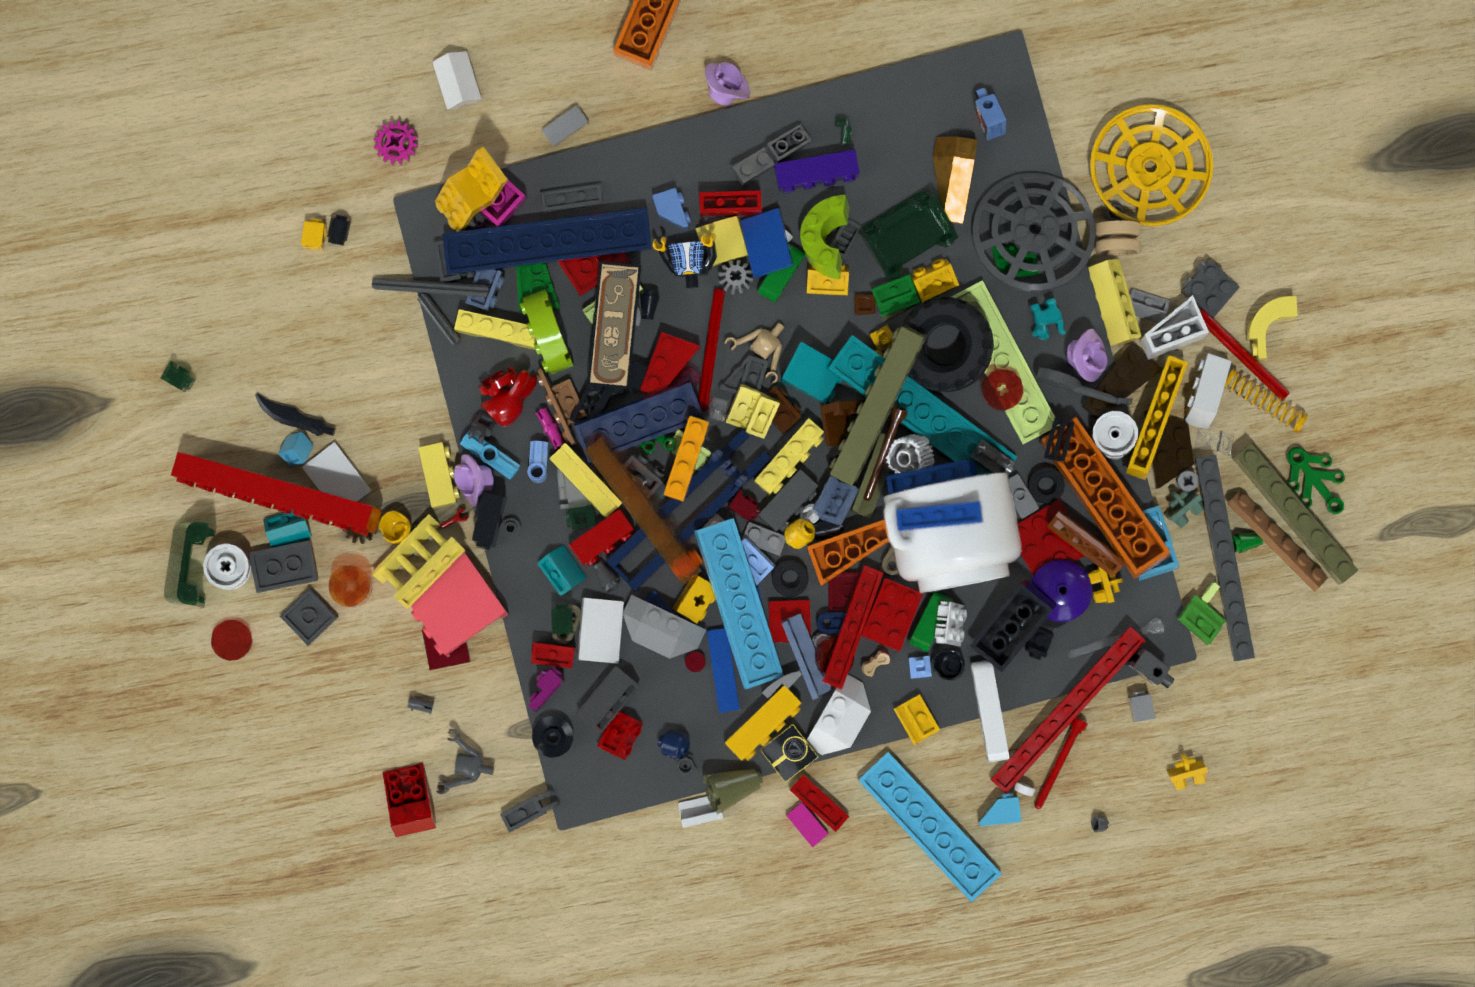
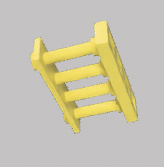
(429, 572)

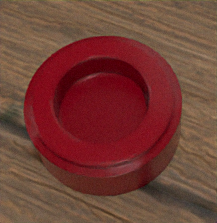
(695, 662)

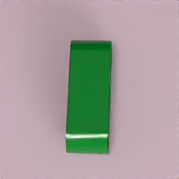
(777, 281)
(925, 629)

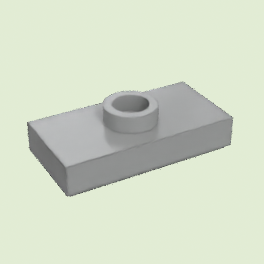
(1022, 498)

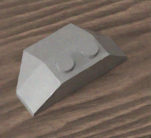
(660, 629)

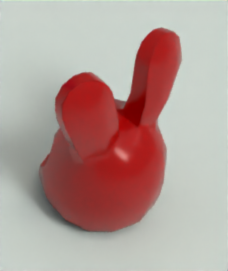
(508, 404)

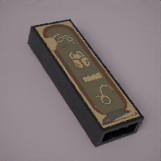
(614, 327)

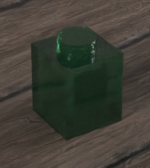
(562, 620)

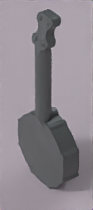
(1064, 381)

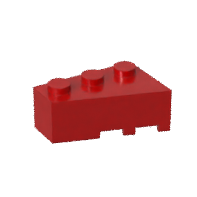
(667, 363)

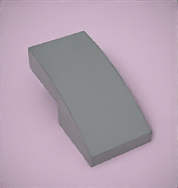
(565, 125)
(787, 680)

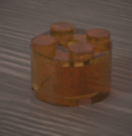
(338, 586)

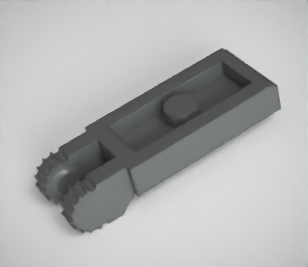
(527, 811)

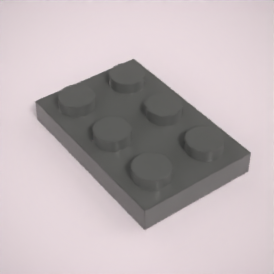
(283, 566)

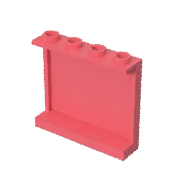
(457, 606)

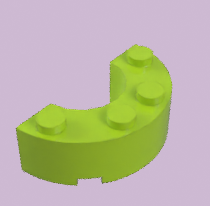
(814, 231)
(547, 332)

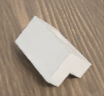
(456, 80)

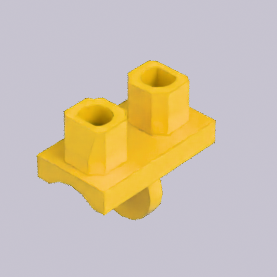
(1105, 594)
(1185, 769)

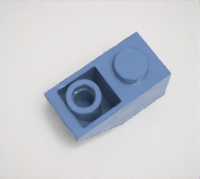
(670, 210)

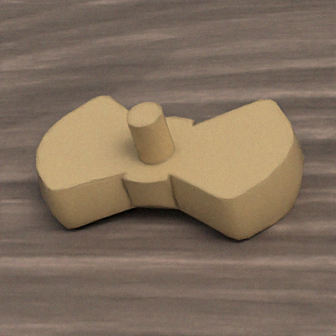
(869, 667)

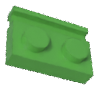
(1201, 620)

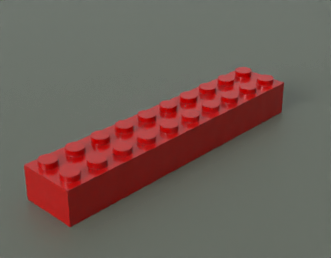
(281, 494)

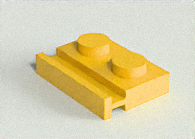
(916, 719)

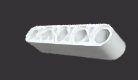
(989, 711)

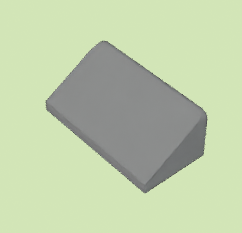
(1149, 306)

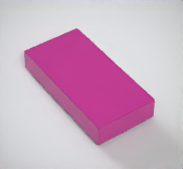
(807, 824)

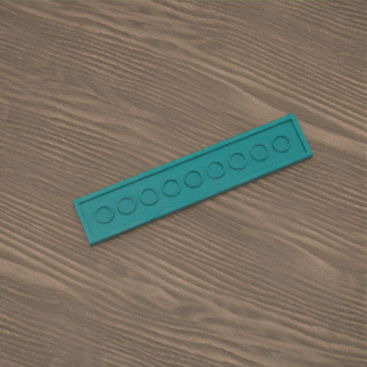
(926, 413)

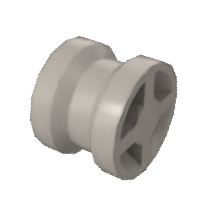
(1184, 484)

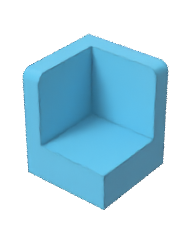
(295, 449)

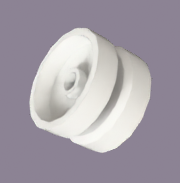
(1127, 436)
(216, 562)

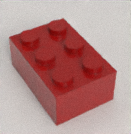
(892, 615)

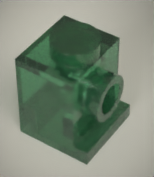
(177, 377)
(587, 512)

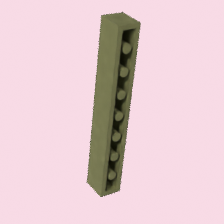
(877, 405)
(1295, 514)

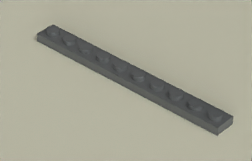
(1224, 558)

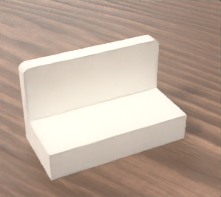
(697, 812)

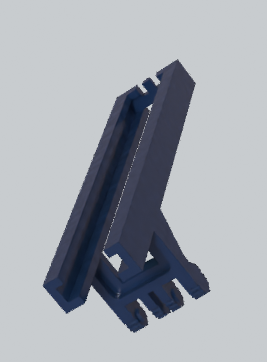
(716, 459)

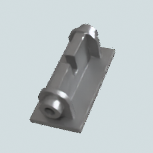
(992, 458)

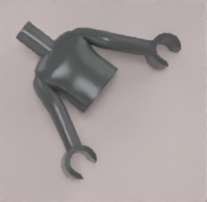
(466, 765)

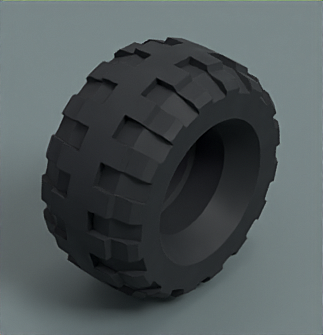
(978, 344)

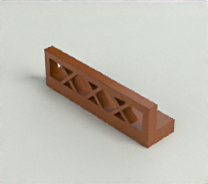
(1086, 543)

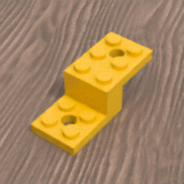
(470, 190)

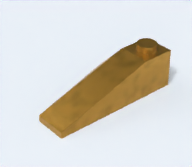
(953, 169)

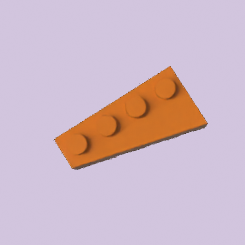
(845, 550)

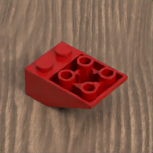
(408, 800)

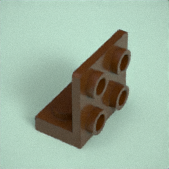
(837, 420)

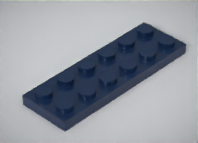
(641, 419)

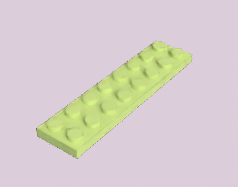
(1032, 414)

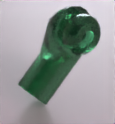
(846, 129)

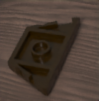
(1173, 452)

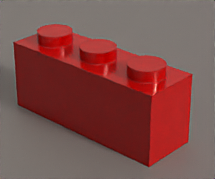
(730, 203)
(602, 538)

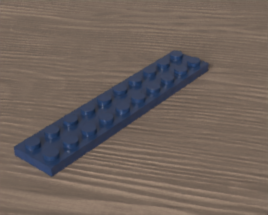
(547, 241)

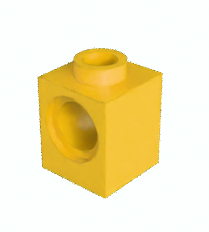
(313, 234)

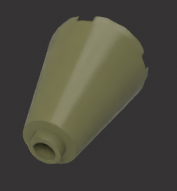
(730, 787)

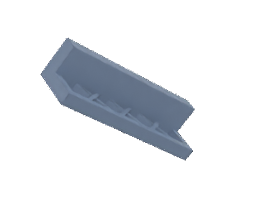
(805, 654)

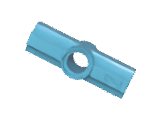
(500, 463)

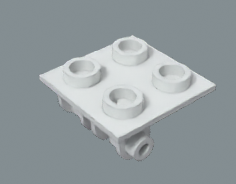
(956, 616)

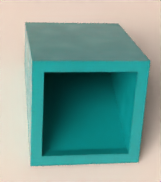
(810, 375)

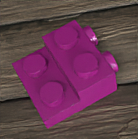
(548, 682)

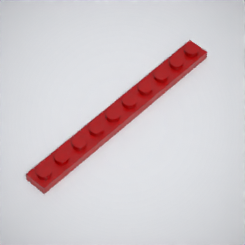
(1067, 709)

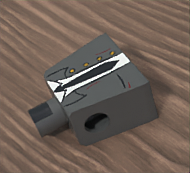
(1144, 663)

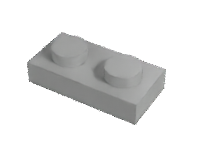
(765, 539)

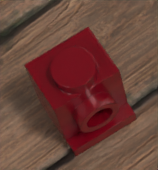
(744, 507)

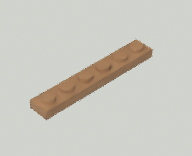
(1277, 540)

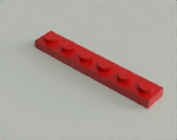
(852, 627)

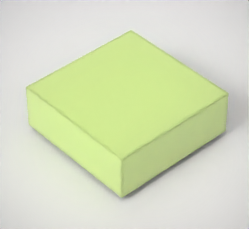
(1209, 592)

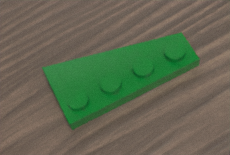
(532, 280)

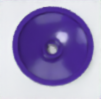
(1077, 584)

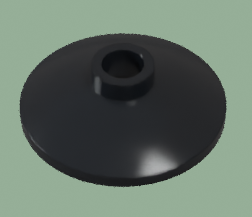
(541, 738)

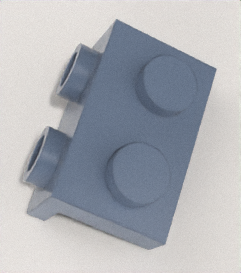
(493, 280)
(835, 501)

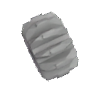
(736, 284)

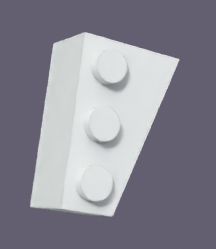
(1177, 330)
(1207, 391)

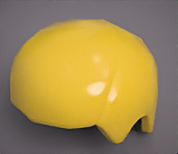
(394, 527)

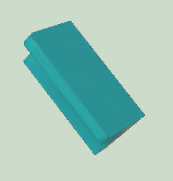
(286, 529)
(561, 570)

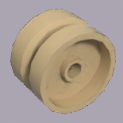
(1118, 238)

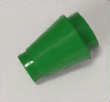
(1246, 541)

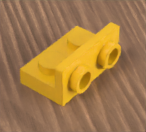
(934, 279)
(822, 284)

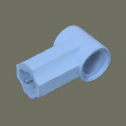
(538, 459)

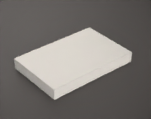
(336, 475)
(600, 630)

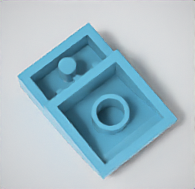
(1157, 520)

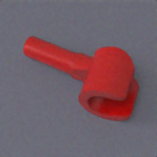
(455, 519)

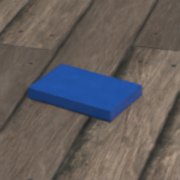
(766, 243)

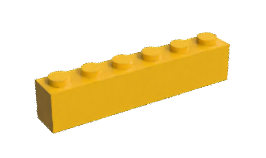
(1156, 417)

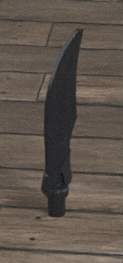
(292, 417)

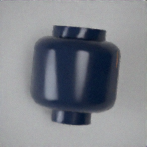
(673, 744)

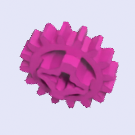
(402, 138)

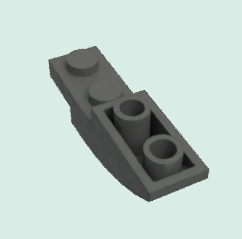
(772, 153)

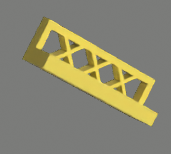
(585, 480)

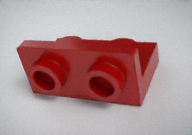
(620, 735)

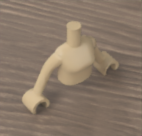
(763, 346)

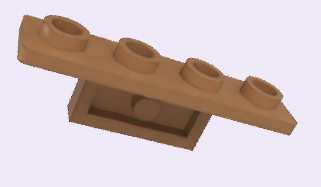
(565, 400)

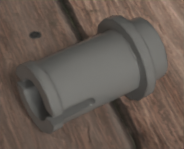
(420, 704)

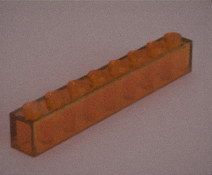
(643, 510)

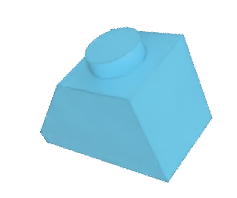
(1002, 811)

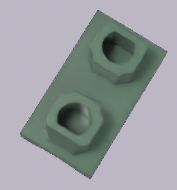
(1181, 504)

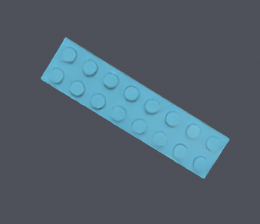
(739, 603)
(929, 827)

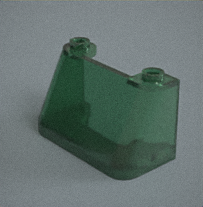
(907, 232)
(183, 538)

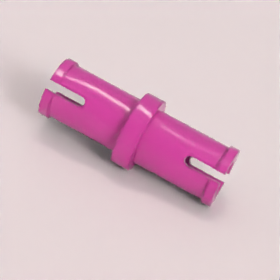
(550, 428)

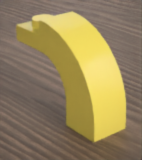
(1274, 310)

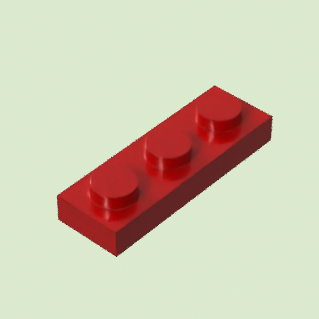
(819, 803)

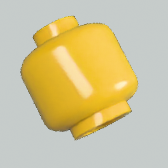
(799, 533)

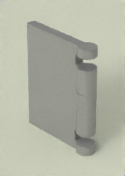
(568, 491)

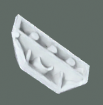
(841, 718)

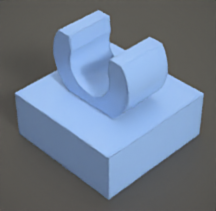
(920, 667)

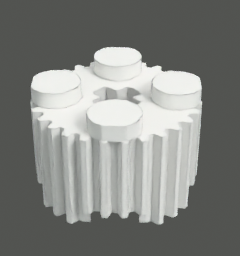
(910, 454)

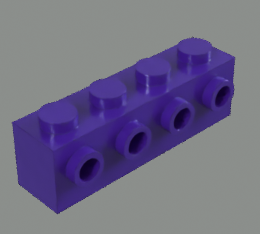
(817, 170)

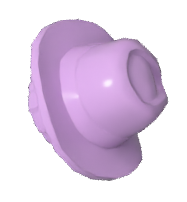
(726, 83)
(1088, 355)
(472, 478)

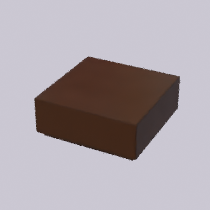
(864, 304)

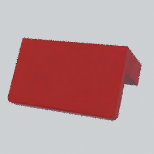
(553, 654)

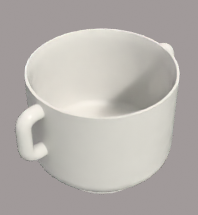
(958, 553)

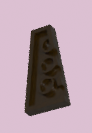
(1123, 379)

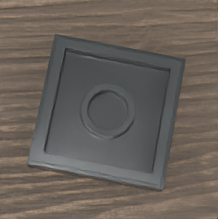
(309, 616)

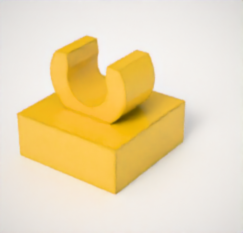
(882, 338)

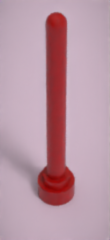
(1077, 727)

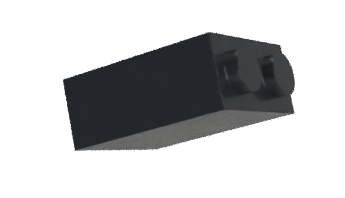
(488, 520)

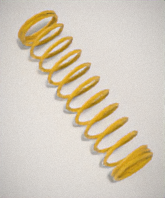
(1301, 420)

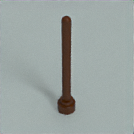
(897, 415)

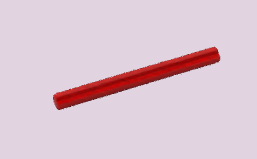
(711, 348)
(1246, 358)

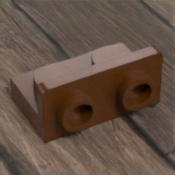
(787, 413)

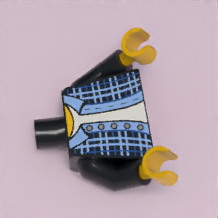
(689, 258)

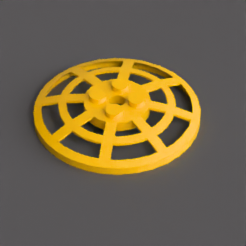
(1155, 153)

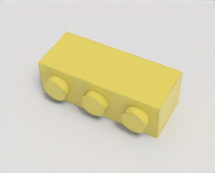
(438, 475)

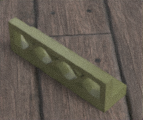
(864, 507)

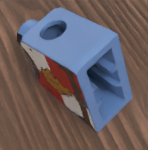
(989, 114)

